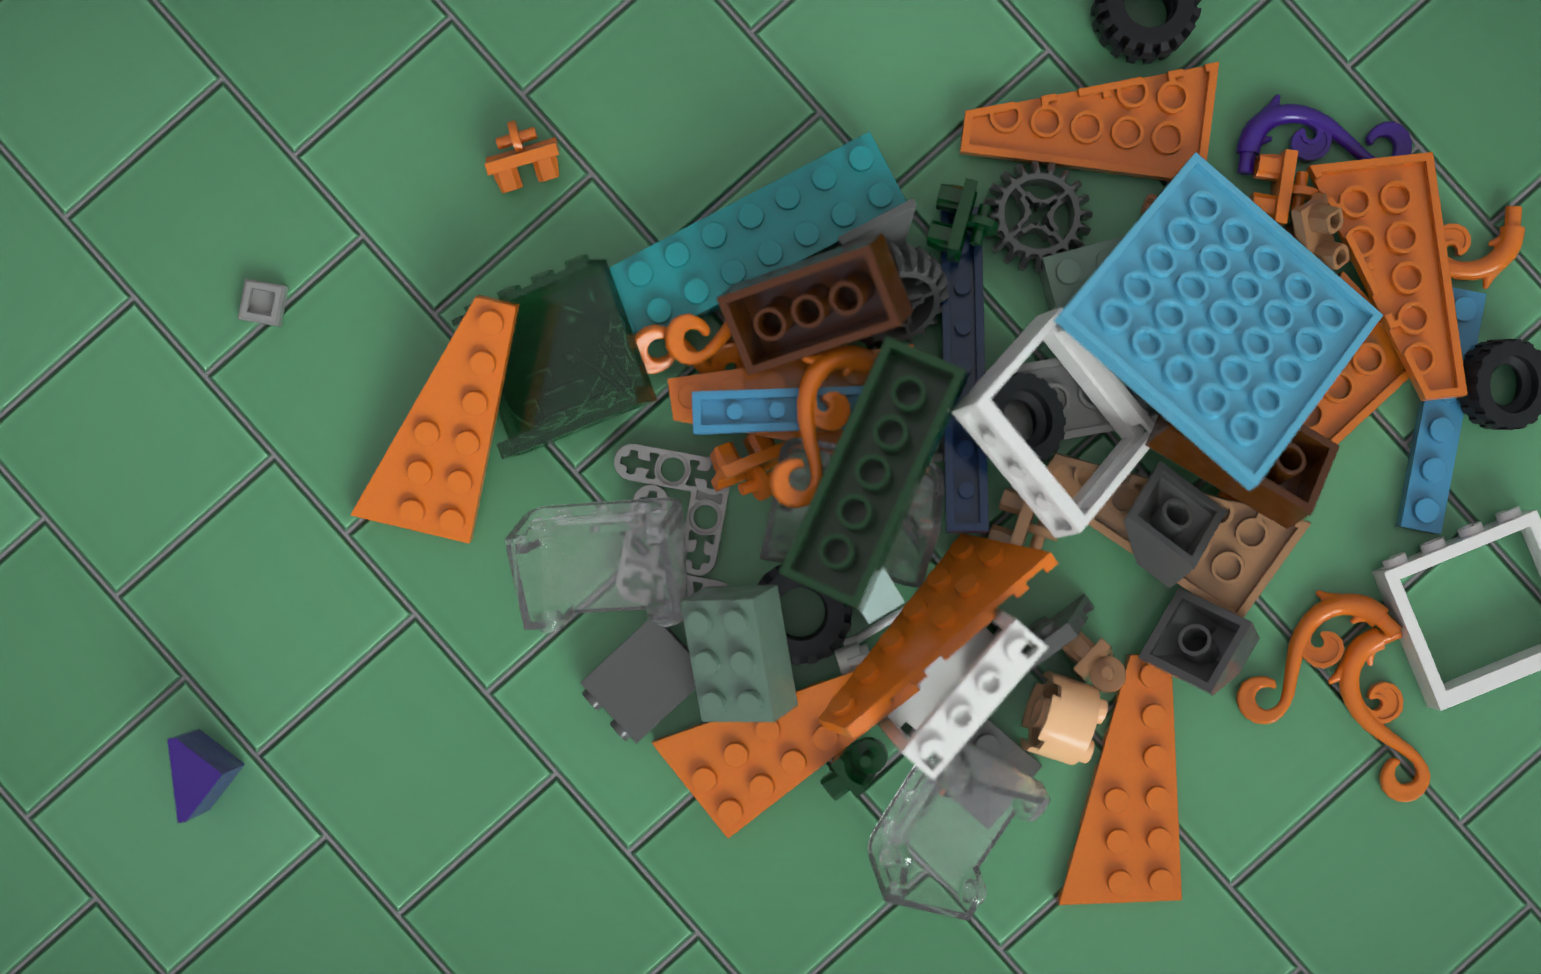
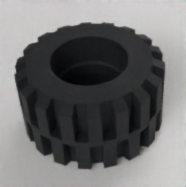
(1142, 41)
(830, 634)

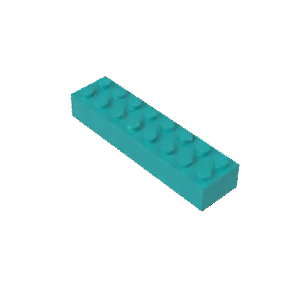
(757, 235)

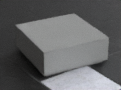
(263, 302)

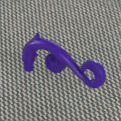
(1324, 128)

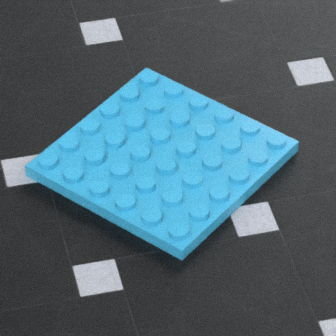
(1220, 320)

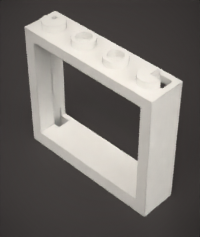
(1017, 460)
(1398, 566)
(961, 693)

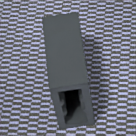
(641, 680)

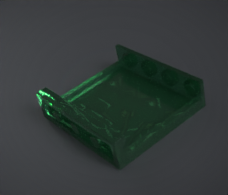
(568, 357)

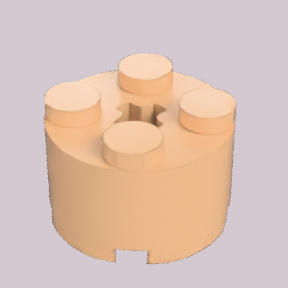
(1063, 719)

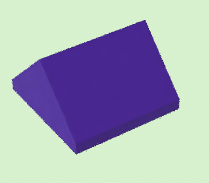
(199, 772)

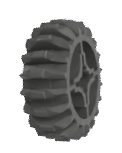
(1048, 232)
(925, 289)

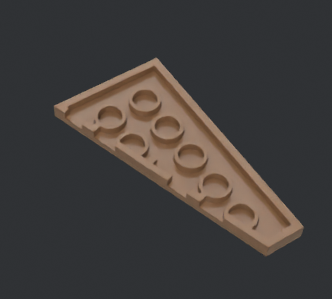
(1238, 558)

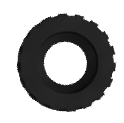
(1478, 371)
(1044, 409)

